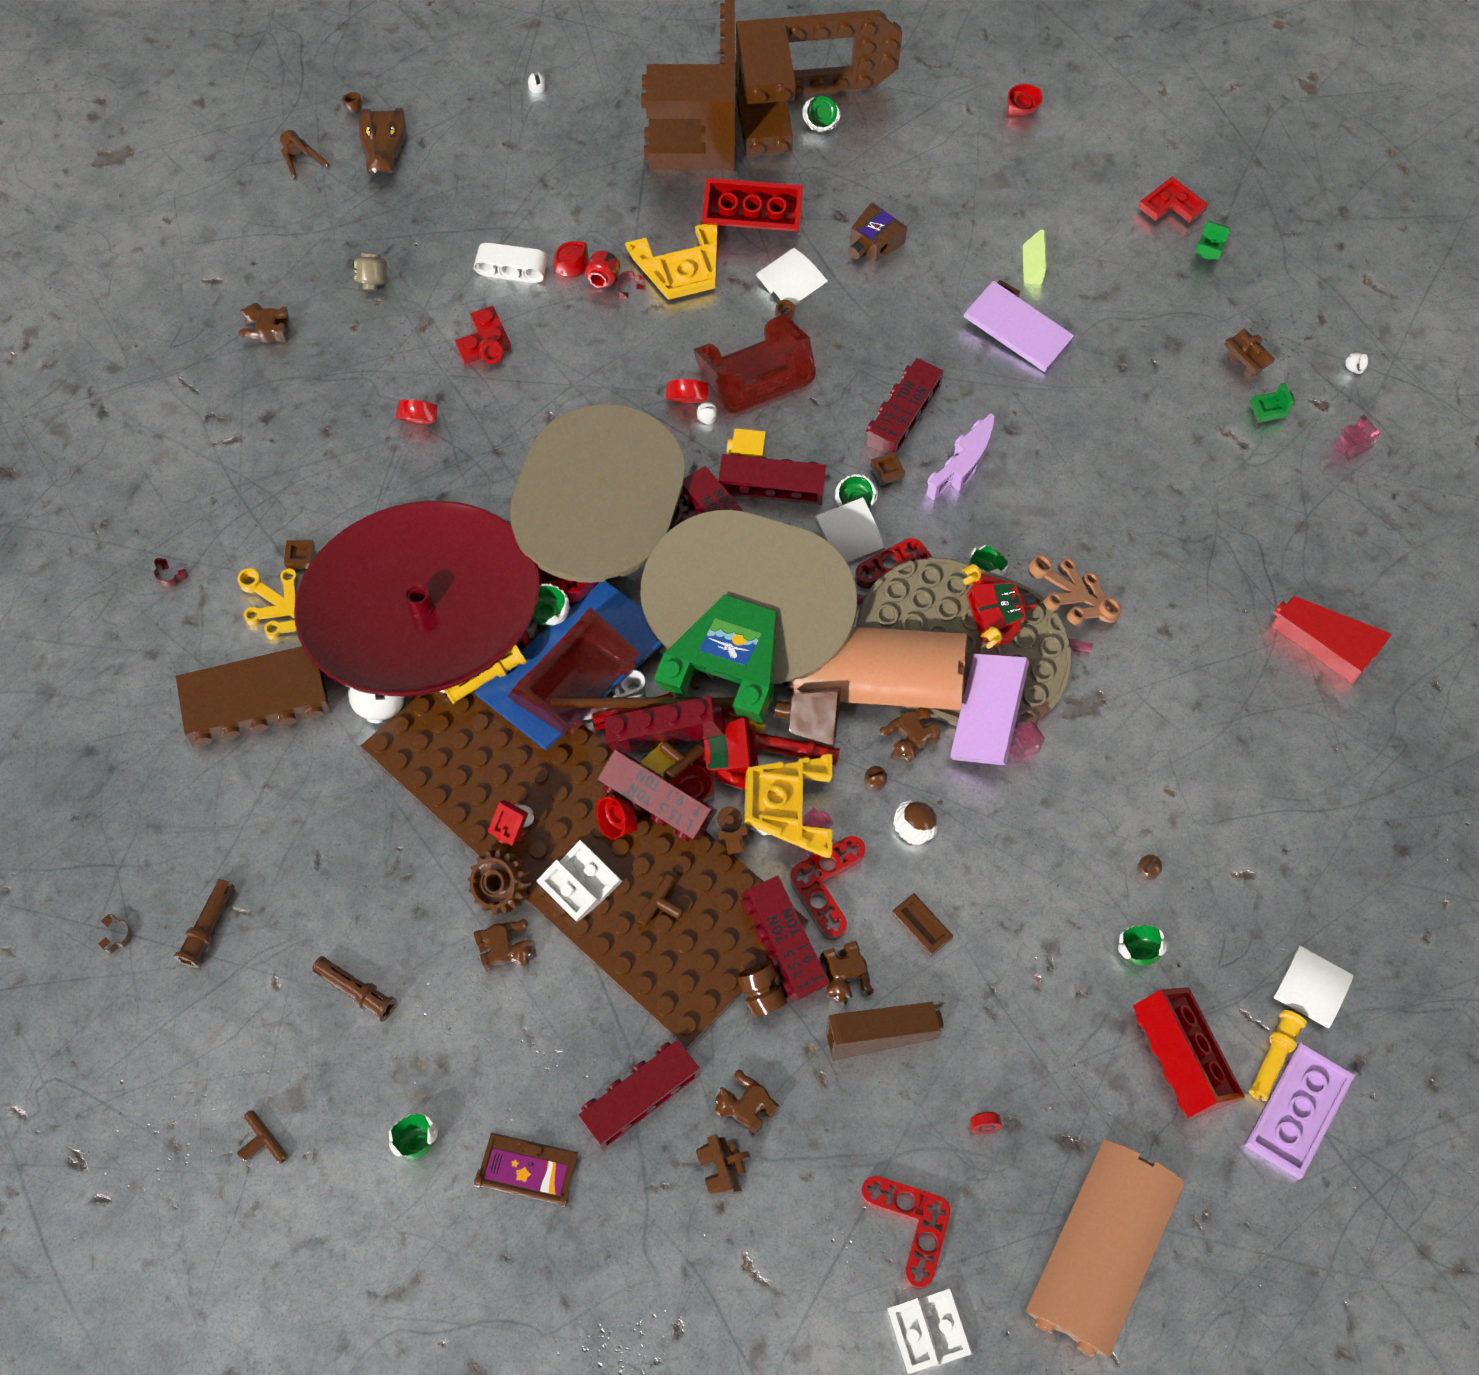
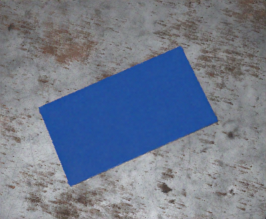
(612, 606)

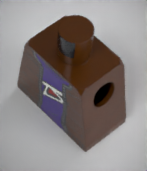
(876, 234)

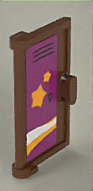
(526, 1174)

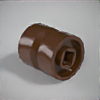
(762, 991)

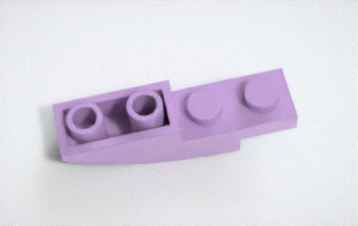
(965, 462)

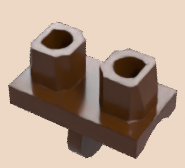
(1249, 351)
(731, 829)
(728, 1162)

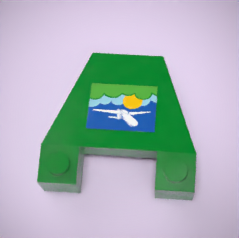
(731, 643)

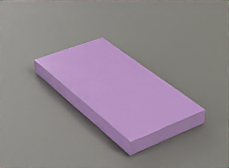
(1019, 326)
(989, 709)
(1299, 1110)

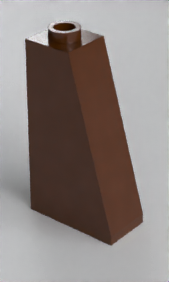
(881, 1029)

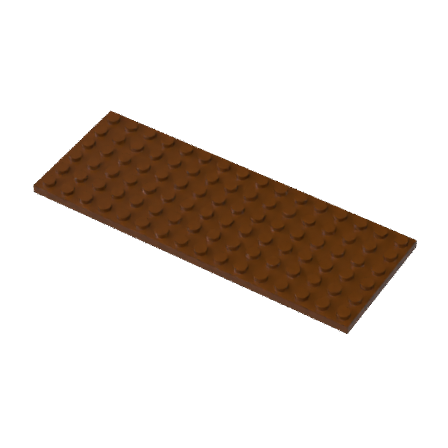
(470, 758)

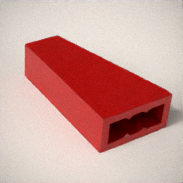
(1330, 636)

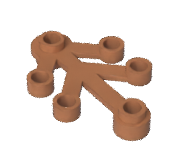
(1101, 607)

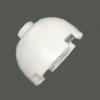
(374, 707)

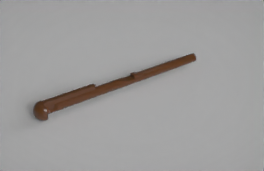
(627, 702)

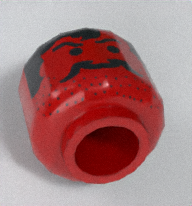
(602, 269)

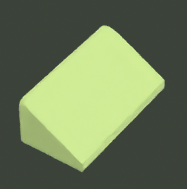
(1034, 259)

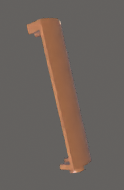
(896, 669)
(1105, 1248)

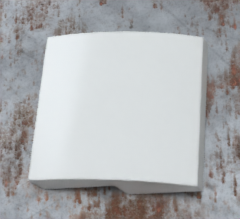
(792, 277)
(851, 530)
(579, 881)
(1314, 986)
(930, 1331)

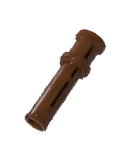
(199, 935)
(364, 994)

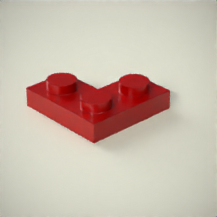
(1173, 196)
(487, 326)

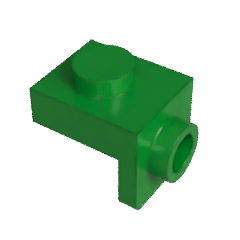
(1212, 240)
(1272, 405)

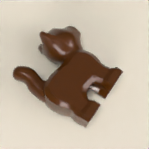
(268, 322)
(915, 734)
(501, 949)
(845, 969)
(745, 1110)

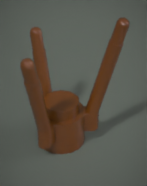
(295, 145)

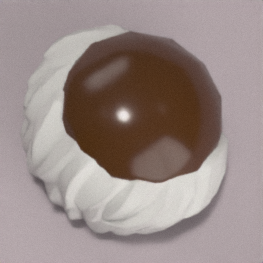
(915, 822)

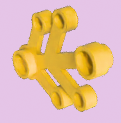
(283, 605)

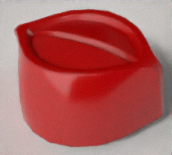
(1023, 100)
(571, 258)
(686, 391)
(416, 411)
(696, 781)
(615, 817)

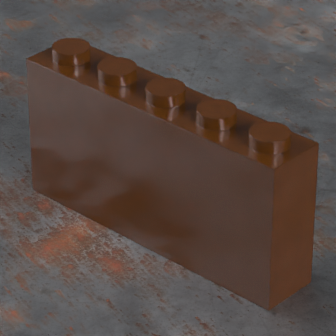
(251, 696)

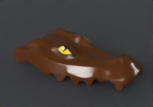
(381, 138)

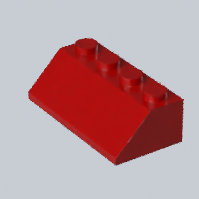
(752, 204)
(1187, 1051)

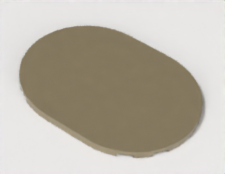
(597, 492)
(759, 564)
(933, 598)

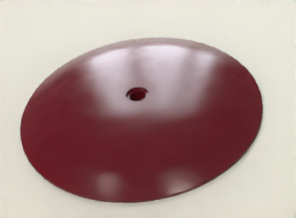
(416, 598)

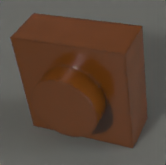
(887, 468)
(299, 553)

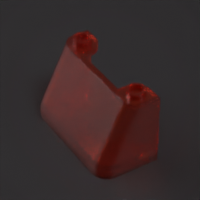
(761, 370)
(577, 666)

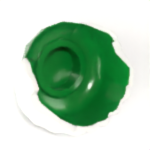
(821, 113)
(854, 488)
(989, 560)
(551, 605)
(1142, 944)
(413, 1136)

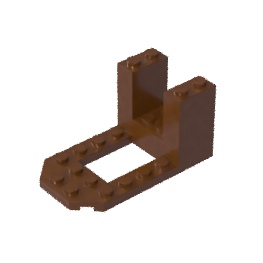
(767, 75)
(693, 109)

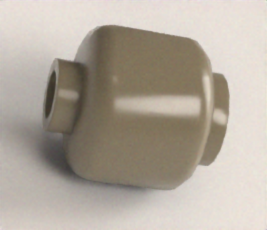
(370, 270)

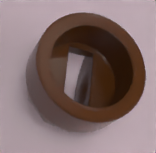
(352, 102)
(782, 306)
(876, 782)
(1154, 871)

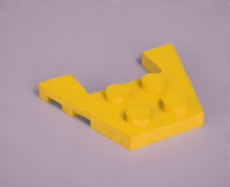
(680, 271)
(776, 801)

